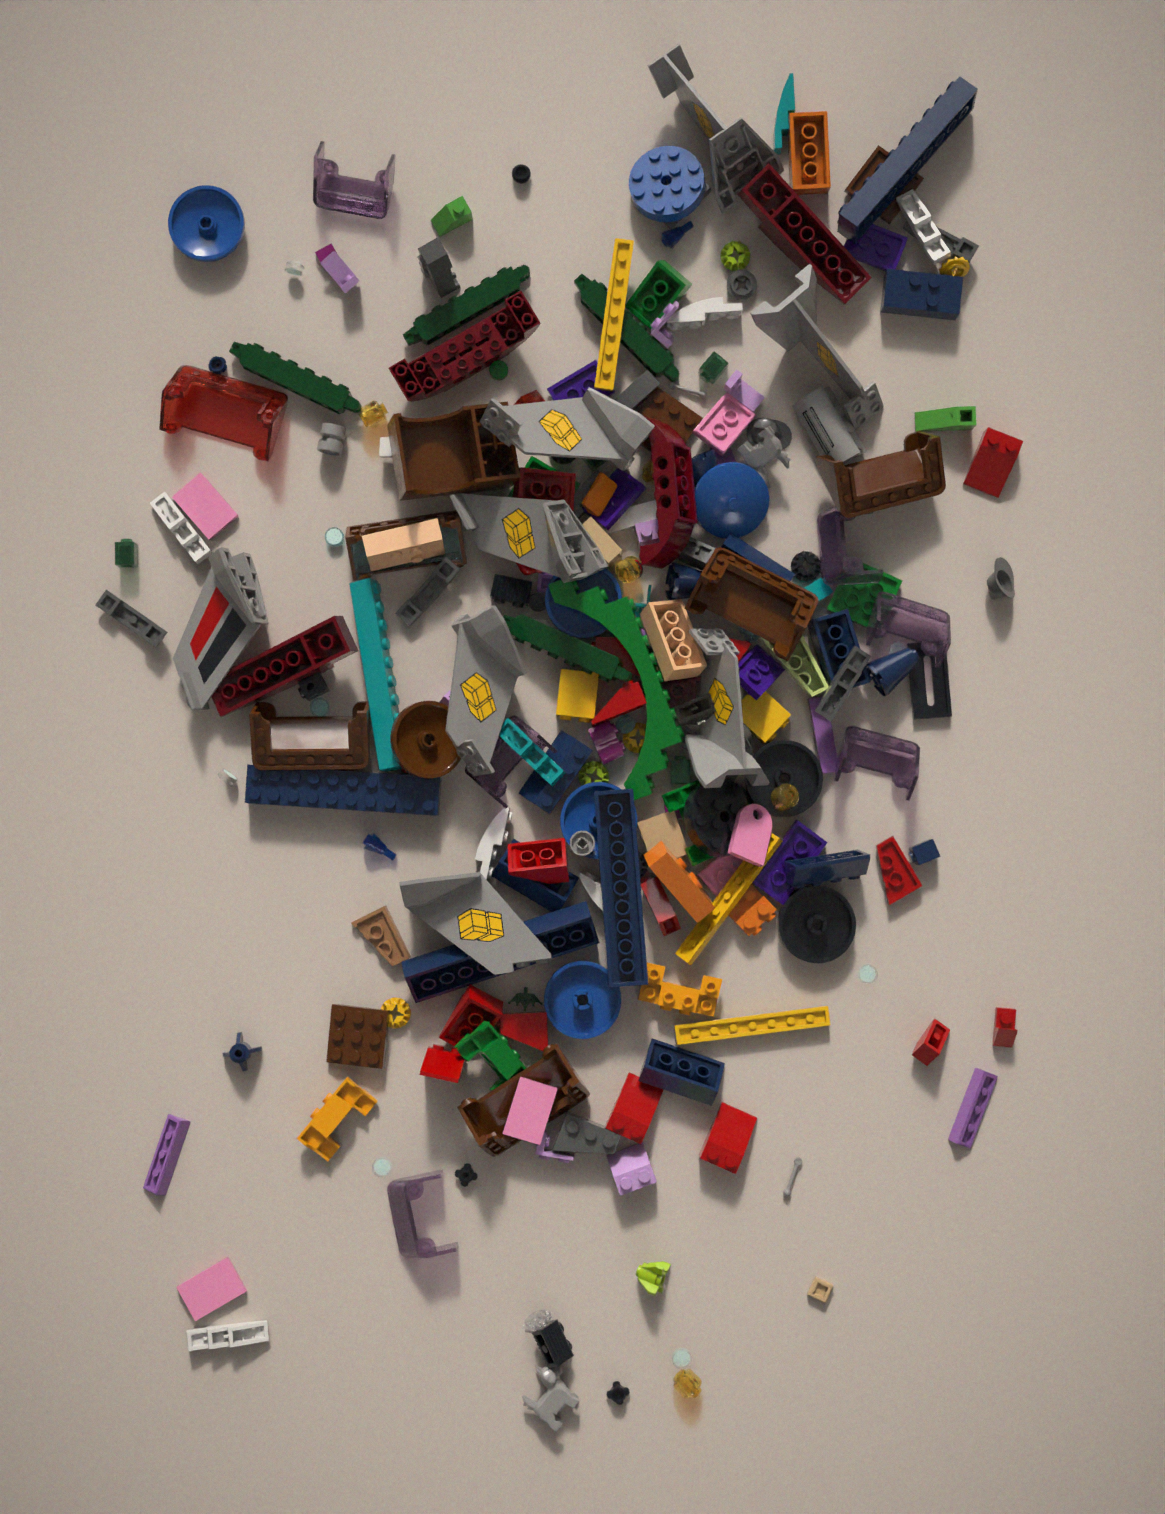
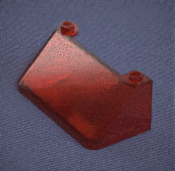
(223, 409)

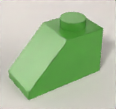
(452, 216)

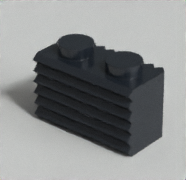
(511, 590)
(553, 1344)

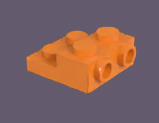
(752, 911)

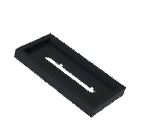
(941, 688)

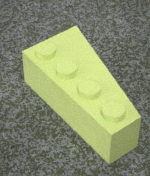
(802, 668)

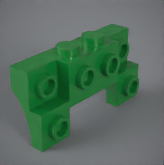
(676, 800)
(493, 1050)

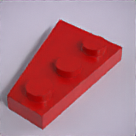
(896, 871)

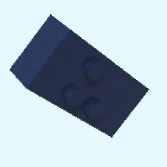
(921, 294)

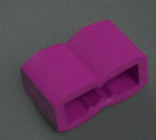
(606, 742)

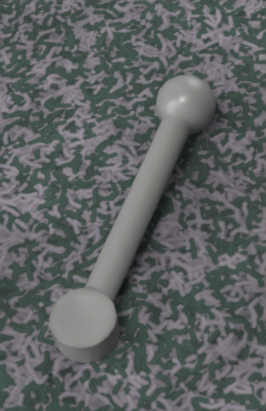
(672, 386)
(798, 1161)

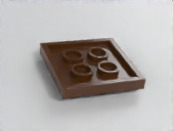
(867, 170)
(670, 411)
(358, 1036)

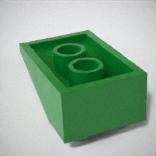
(656, 291)

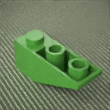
(946, 419)

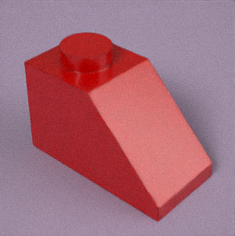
(931, 1042)

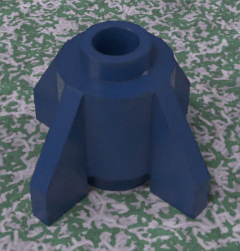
(246, 1052)

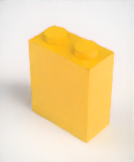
(577, 695)
(764, 716)

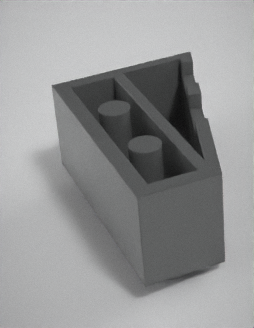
(437, 266)
(584, 1135)

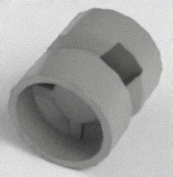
(331, 439)
(582, 843)

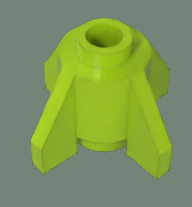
(652, 1276)

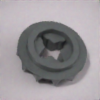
(741, 276)

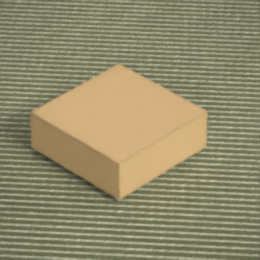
(820, 1289)

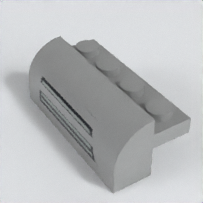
(828, 425)

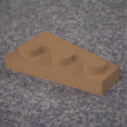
(383, 934)

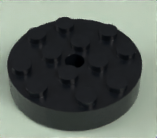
(798, 764)
(706, 810)
(836, 928)

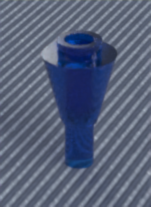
(673, 236)
(374, 844)

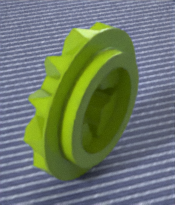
(730, 262)
(590, 767)

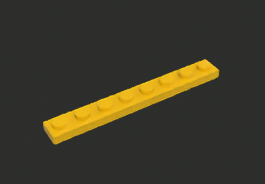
(614, 314)
(723, 905)
(752, 1025)

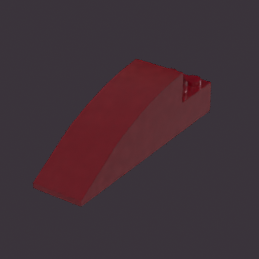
(802, 234)
(285, 665)

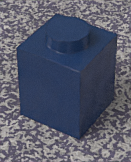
(923, 852)

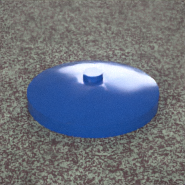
(206, 223)
(731, 500)
(579, 812)

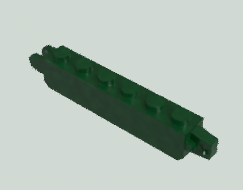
(467, 306)
(633, 334)
(295, 379)
(570, 648)

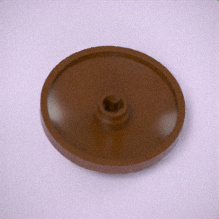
(421, 740)

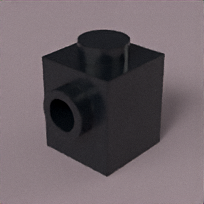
(313, 687)

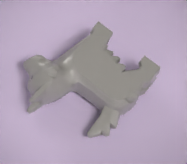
(762, 453)
(553, 1399)

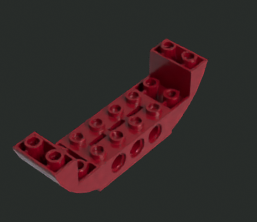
(467, 352)
(673, 496)

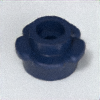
(217, 360)

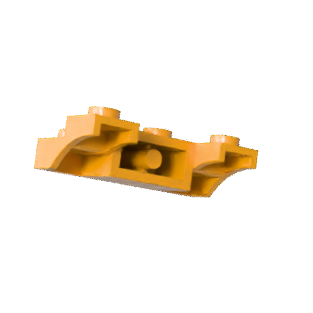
(679, 996)
(335, 1108)

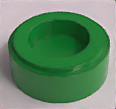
(498, 370)

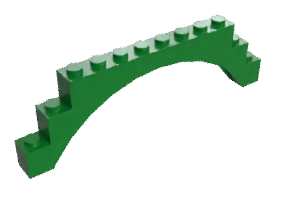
(622, 622)

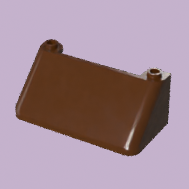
(886, 479)
(753, 600)
(309, 740)
(489, 1113)

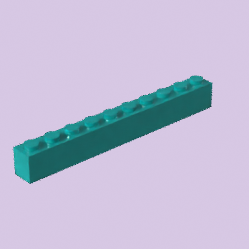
(376, 667)

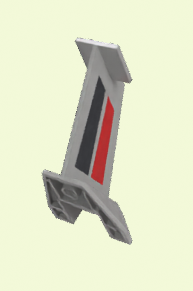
(219, 626)

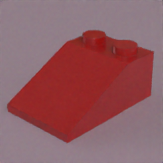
(992, 462)
(545, 485)
(624, 701)
(539, 860)
(469, 1013)
(442, 1064)
(634, 1109)
(728, 1138)

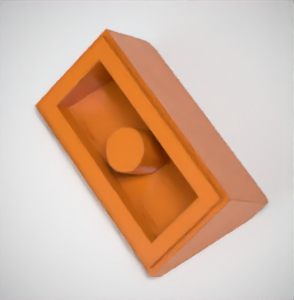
(599, 494)

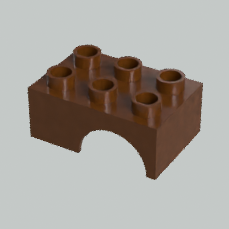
(449, 455)

